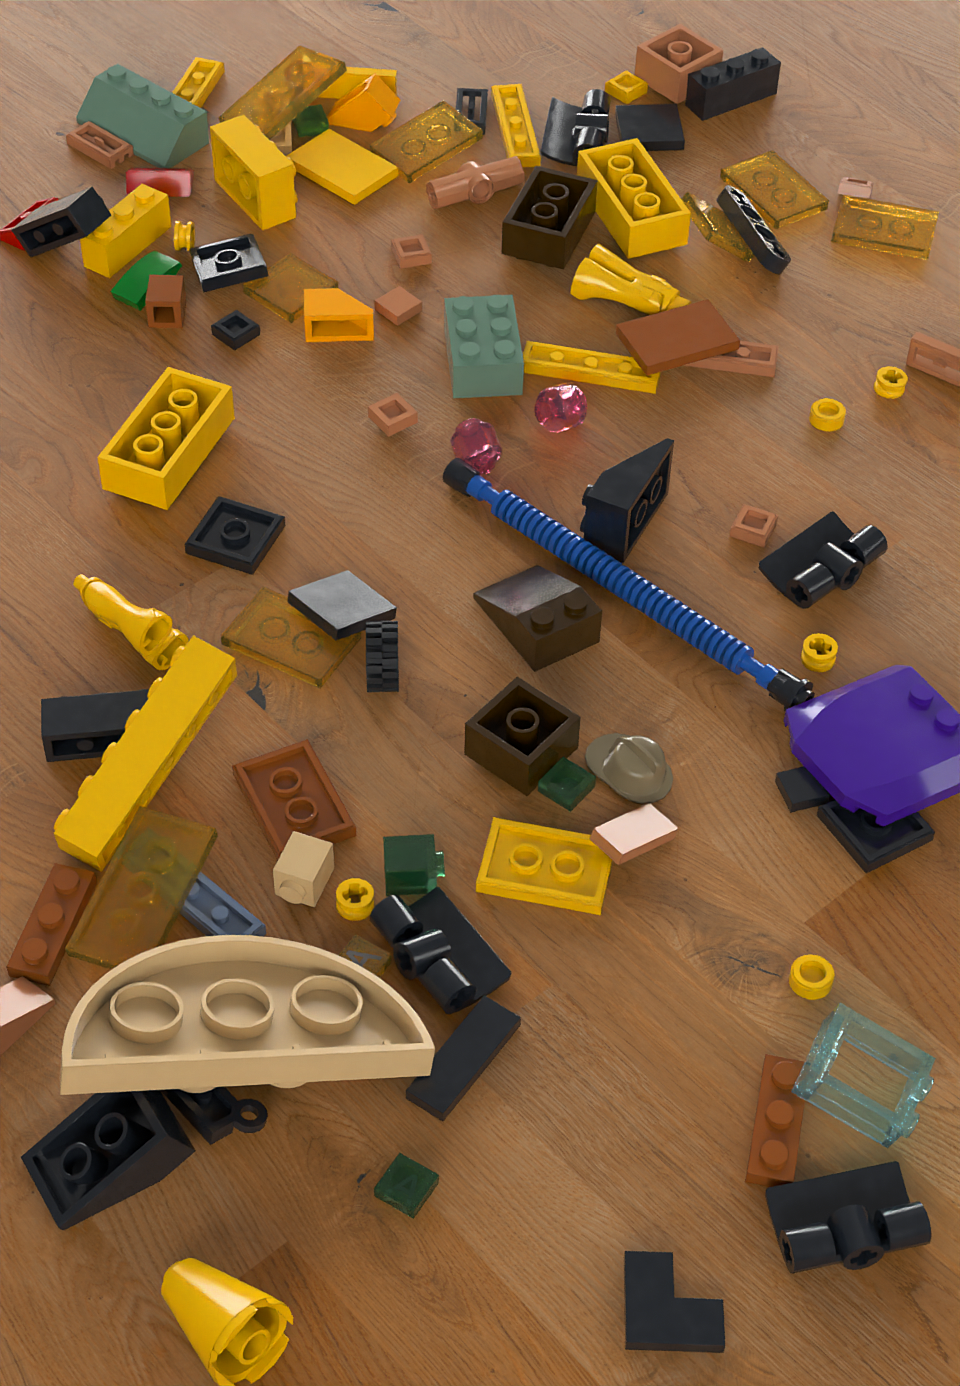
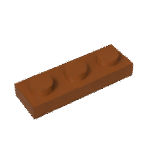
(51, 924)
(776, 1124)

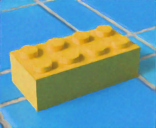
(635, 198)
(166, 438)

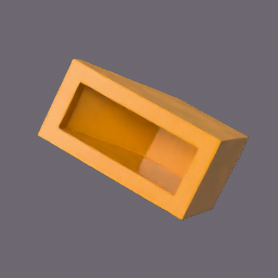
(365, 106)
(336, 316)

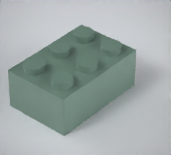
(483, 346)

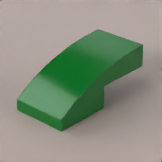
(134, 283)

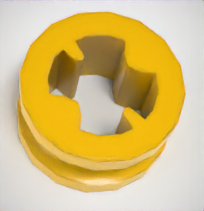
(184, 235)
(894, 389)
(828, 649)
(359, 910)

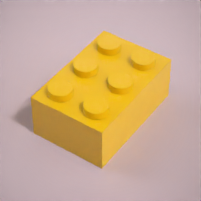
(253, 172)

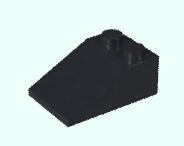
(626, 500)
(106, 1153)

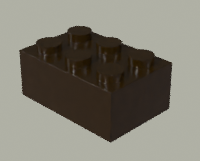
(549, 217)

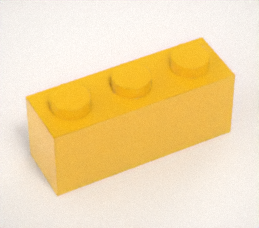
(127, 232)

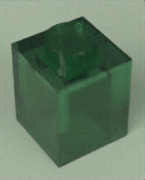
(411, 864)

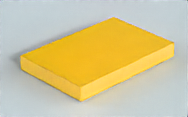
(342, 166)
(544, 866)

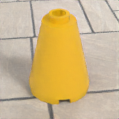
(226, 1321)

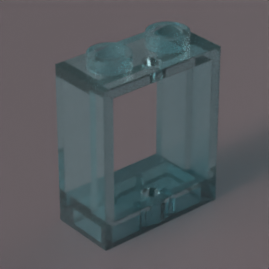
(848, 1104)

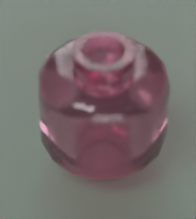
(561, 407)
(477, 444)

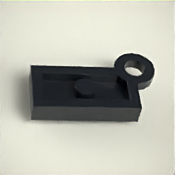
(217, 1112)

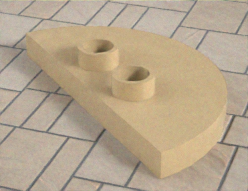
(237, 1017)

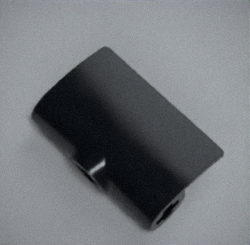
(575, 127)
(822, 560)
(440, 949)
(846, 1218)

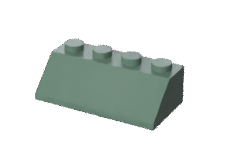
(148, 117)

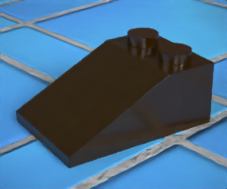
(542, 615)

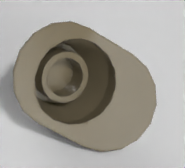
(631, 766)

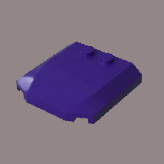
(880, 743)

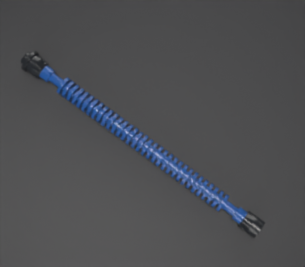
(628, 585)

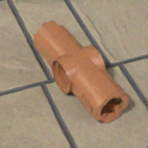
(475, 182)

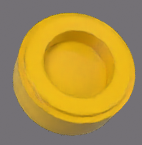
(827, 414)
(811, 977)

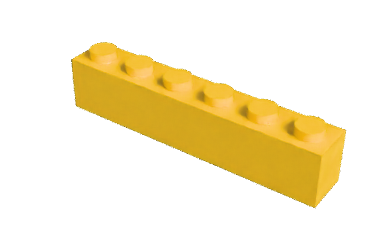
(145, 753)

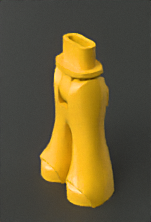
(613, 279)
(146, 629)

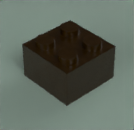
(521, 735)

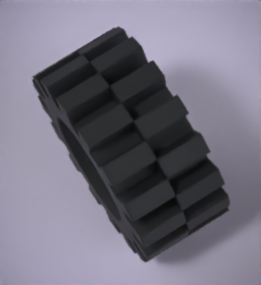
(382, 656)

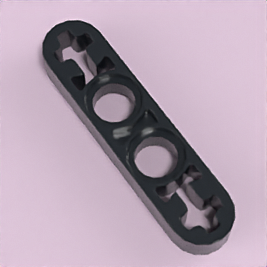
(753, 230)

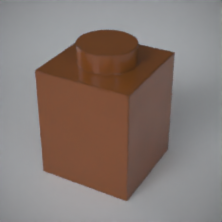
(166, 301)

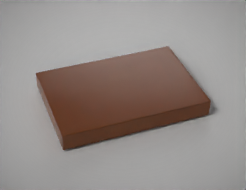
(677, 337)
(291, 794)

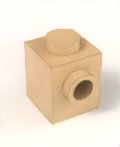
(303, 869)

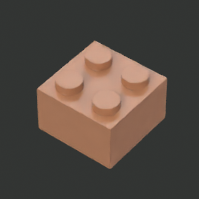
(671, 57)

